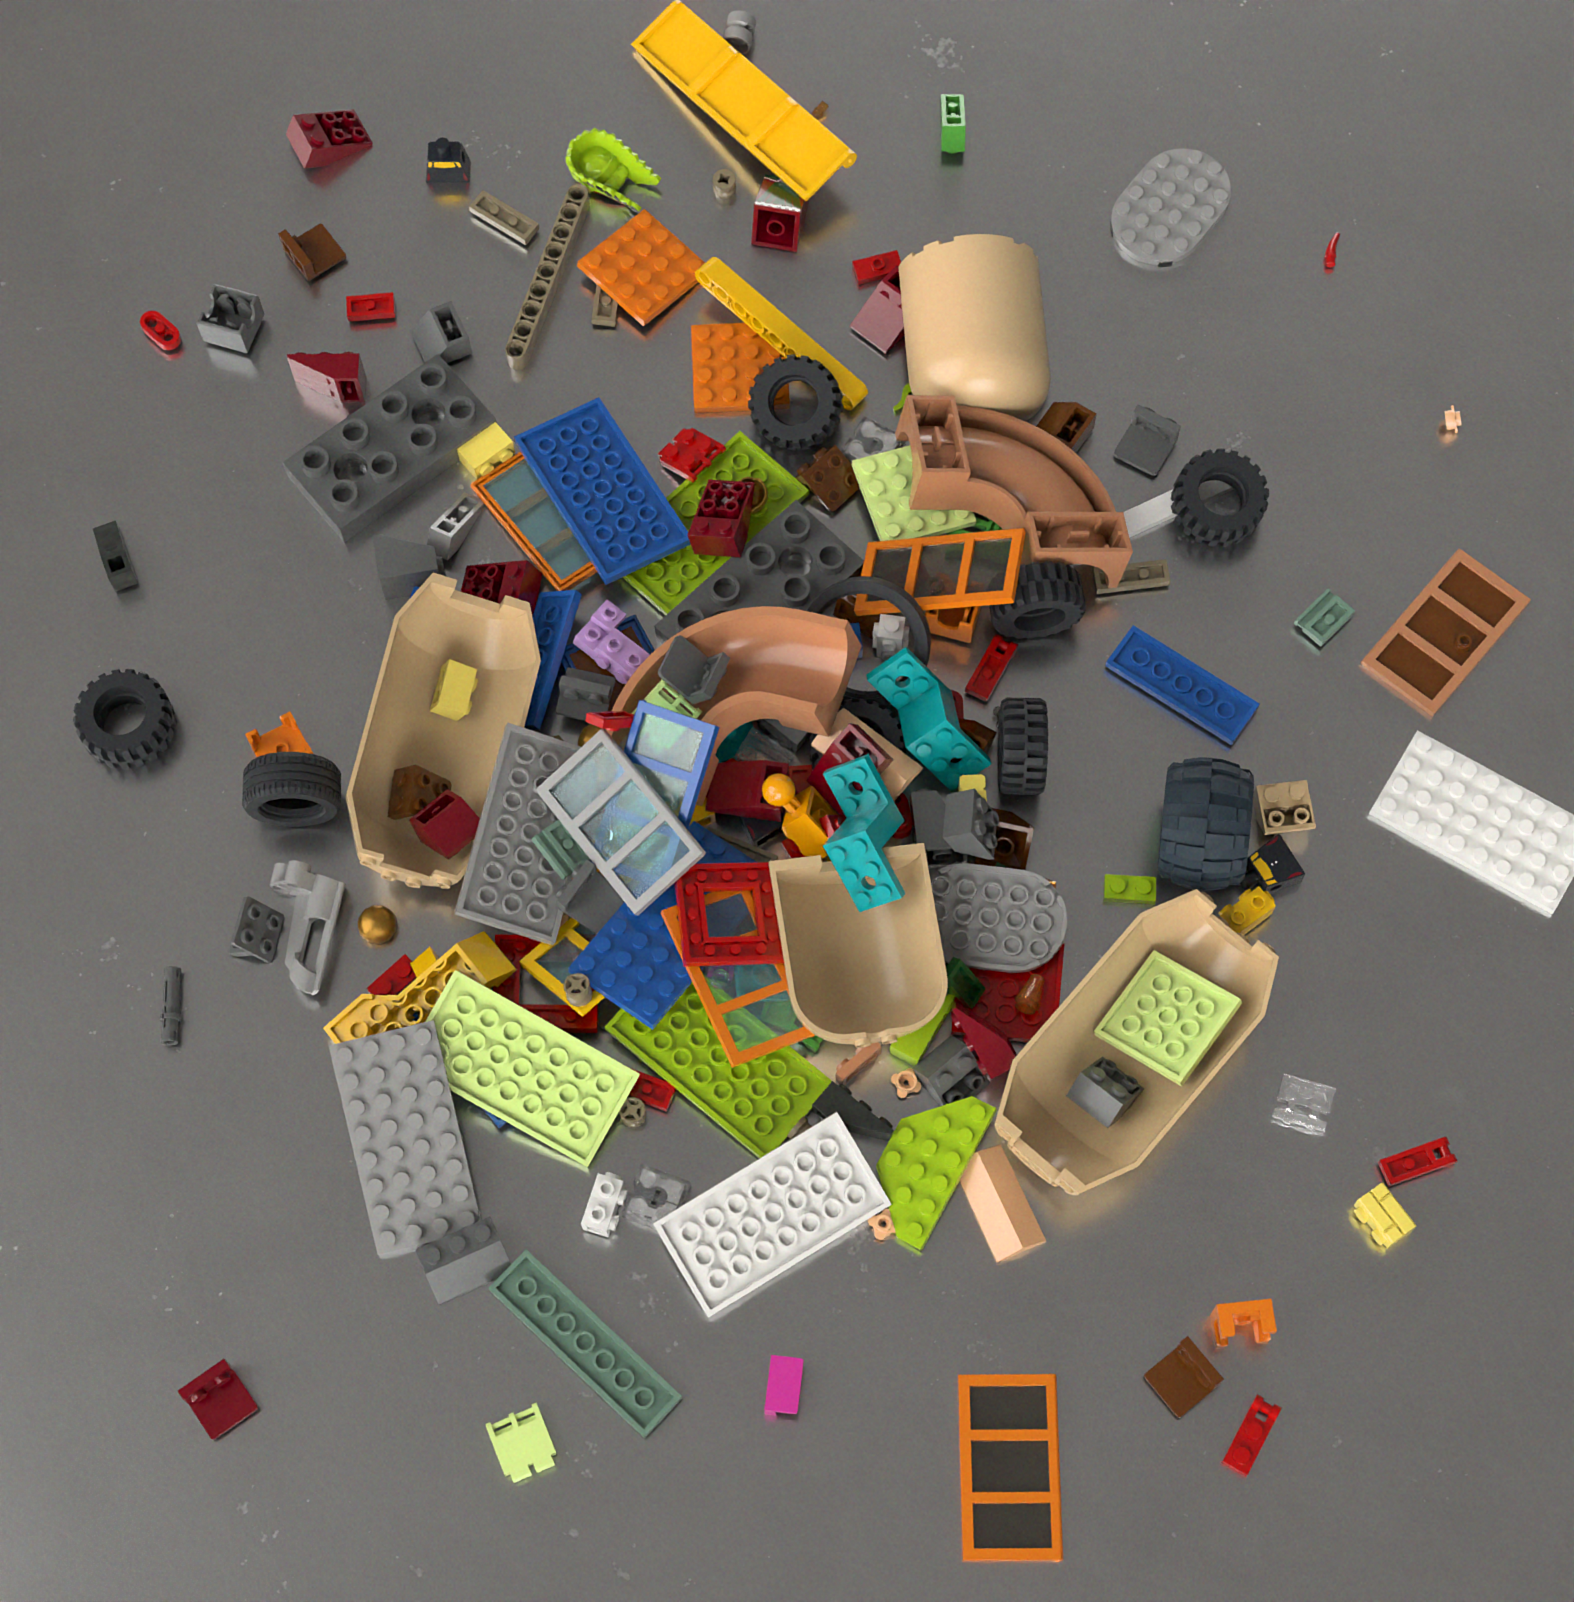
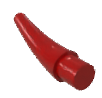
(1330, 254)

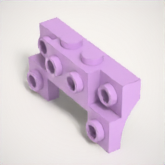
(608, 645)

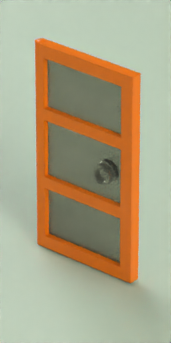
(946, 570)
(1010, 1467)

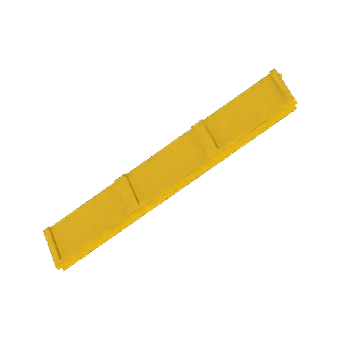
(743, 100)

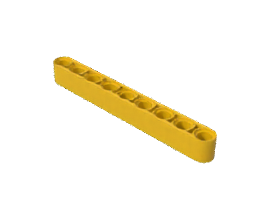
(774, 325)

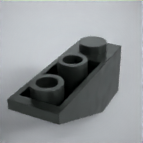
(114, 556)
(854, 1114)

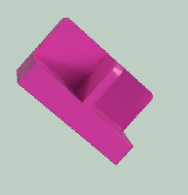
(783, 1385)

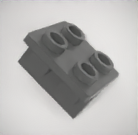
(584, 693)
(256, 930)

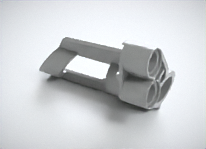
(315, 899)

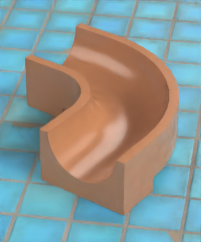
(1016, 479)
(779, 668)

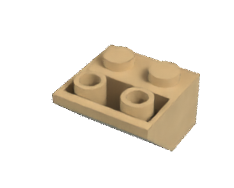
(1283, 807)

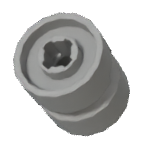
(740, 30)

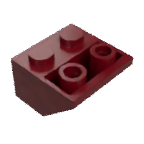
(446, 824)

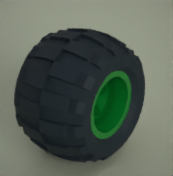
(1206, 823)

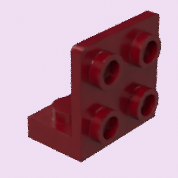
(218, 1399)

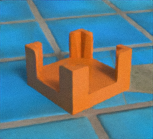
(281, 739)
(1255, 1311)

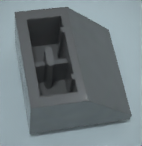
(442, 334)
(970, 824)
(950, 1072)
(1104, 1091)

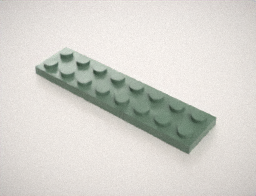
(585, 1343)

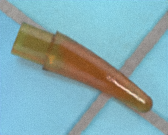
(819, 111)

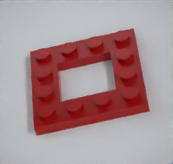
(702, 950)
(562, 1016)

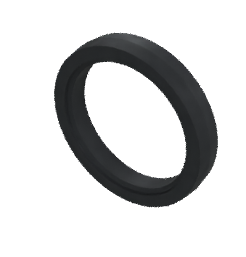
(896, 596)

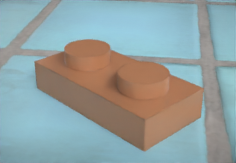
(850, 1068)

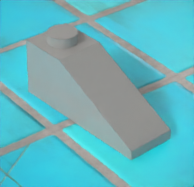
(454, 525)

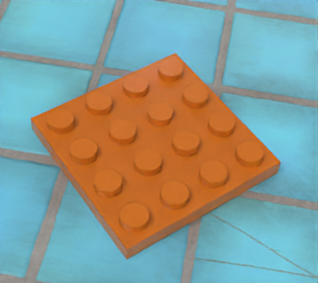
(642, 267)
(725, 367)

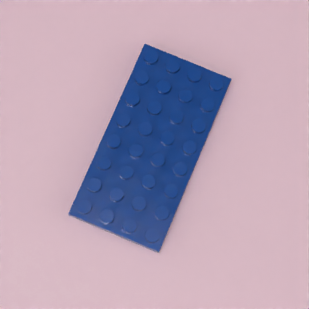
(602, 490)
(635, 955)

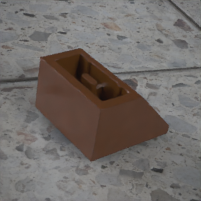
(1068, 423)

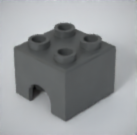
(231, 318)

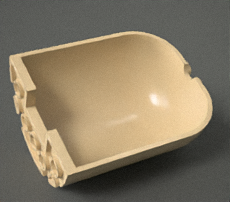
(976, 324)
(855, 971)

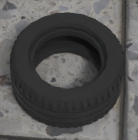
(291, 789)

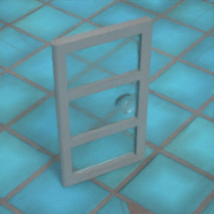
(620, 821)

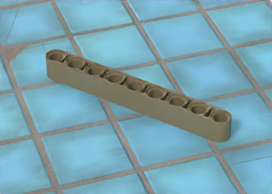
(547, 285)

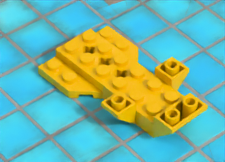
(373, 1014)

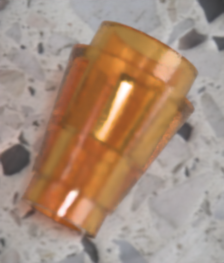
(1030, 995)

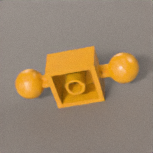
(801, 815)

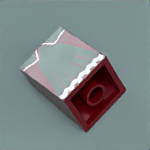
(778, 216)

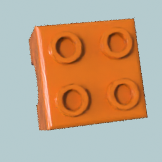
(954, 622)

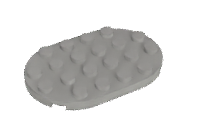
(1170, 206)
(998, 917)

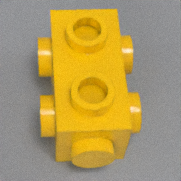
(1249, 910)

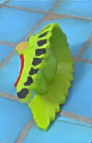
(604, 164)

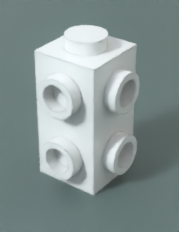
(890, 635)
(603, 1204)

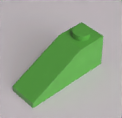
(953, 123)

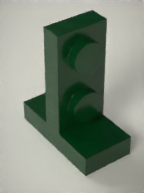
(963, 983)

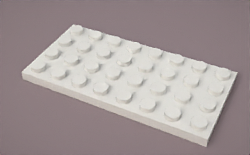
(1480, 821)
(771, 1214)

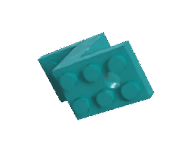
(928, 718)
(859, 839)

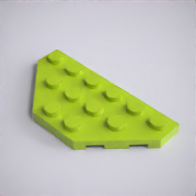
(927, 1162)

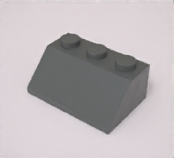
(463, 1260)

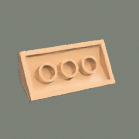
(896, 775)
(1000, 1204)

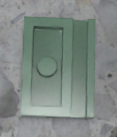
(1324, 617)
(560, 849)

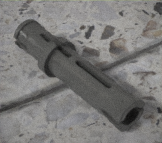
(170, 1013)

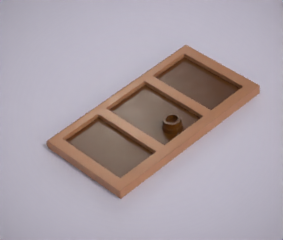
(1445, 632)

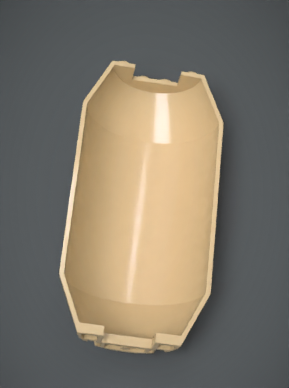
(403, 732)
(1058, 1135)

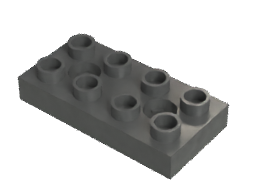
(389, 446)
(757, 574)

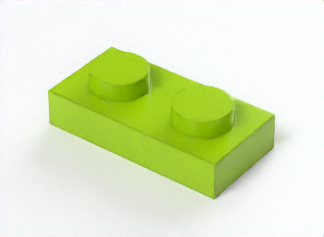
(1129, 889)

